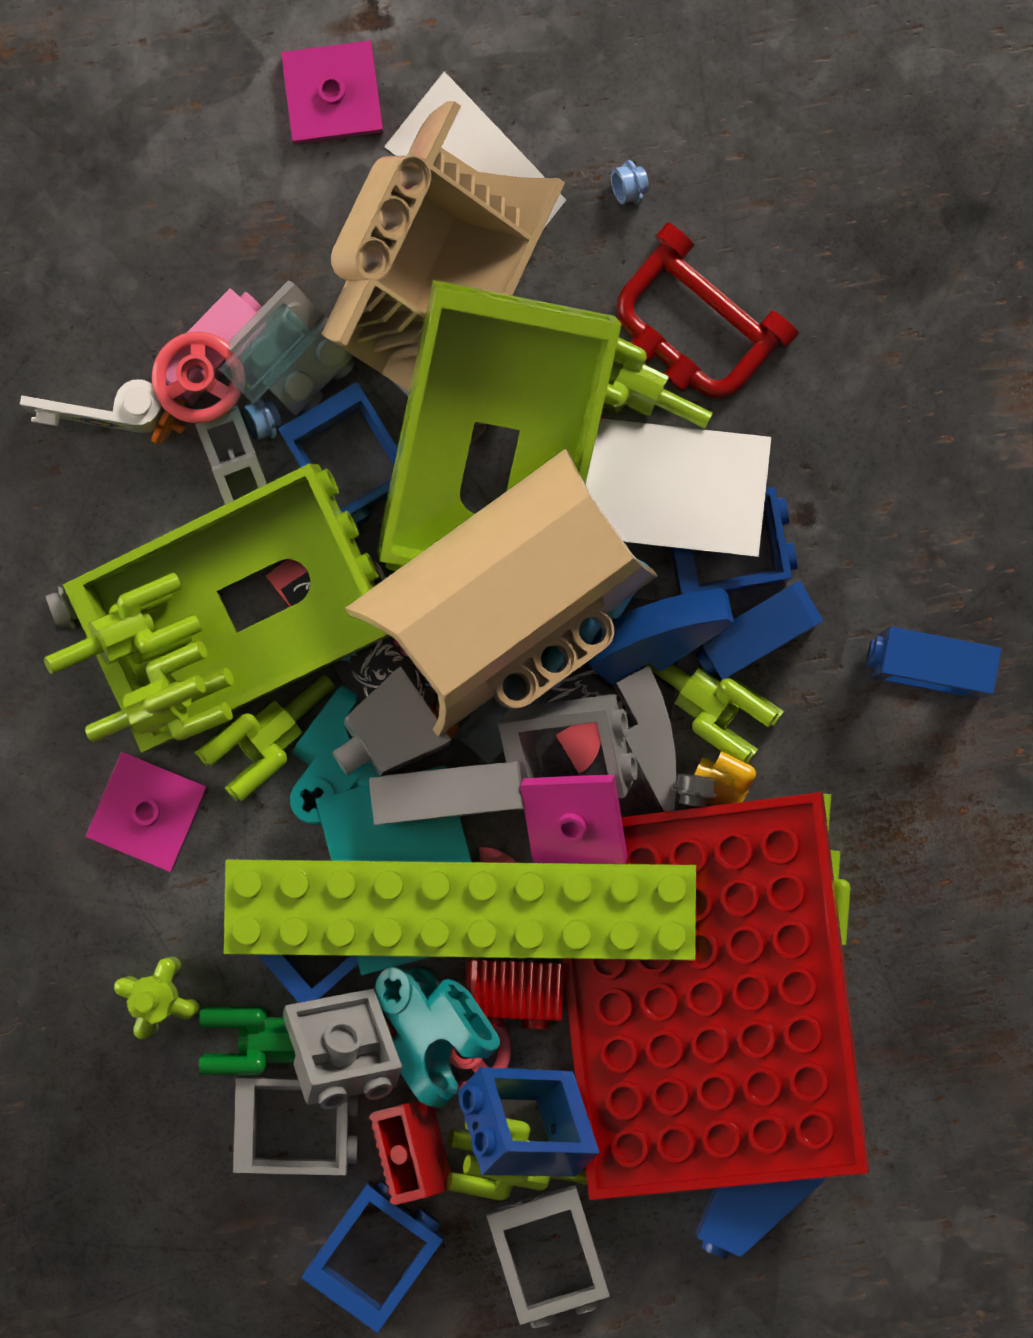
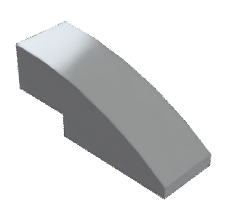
(231, 455)
(651, 736)
(446, 793)

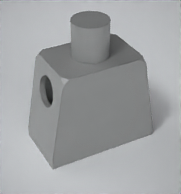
(390, 729)

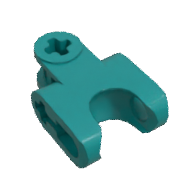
(316, 750)
(429, 1024)

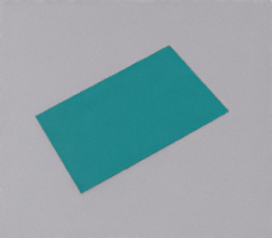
(354, 837)

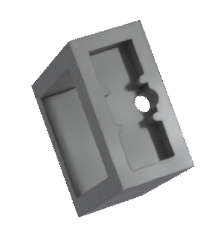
(612, 725)
(246, 1132)
(533, 1209)

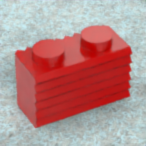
(517, 990)
(411, 1151)

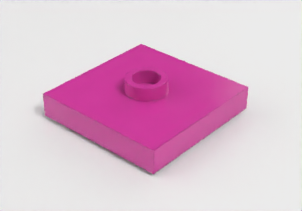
(332, 92)
(146, 811)
(574, 819)

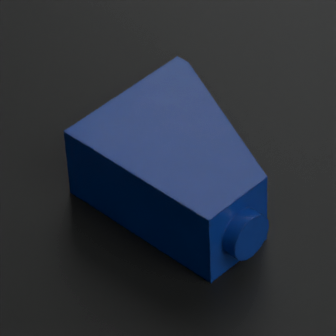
(760, 632)
(744, 1213)

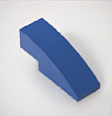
(662, 633)

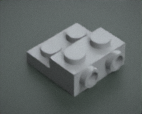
(322, 361)
(342, 1048)

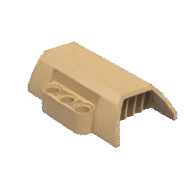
(423, 223)
(506, 591)

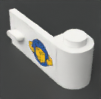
(133, 410)

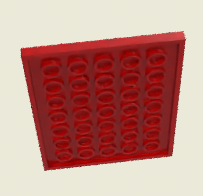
(748, 1051)

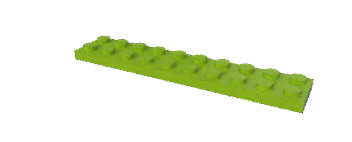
(460, 909)

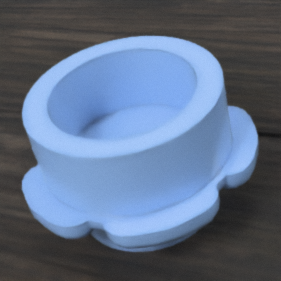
(629, 183)
(261, 419)

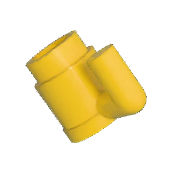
(731, 778)

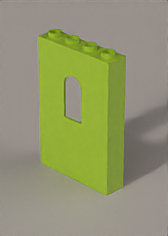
(500, 366)
(274, 523)

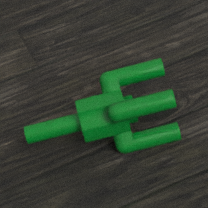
(260, 1041)

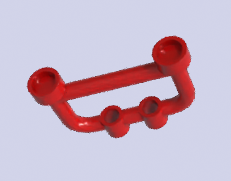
(681, 370)

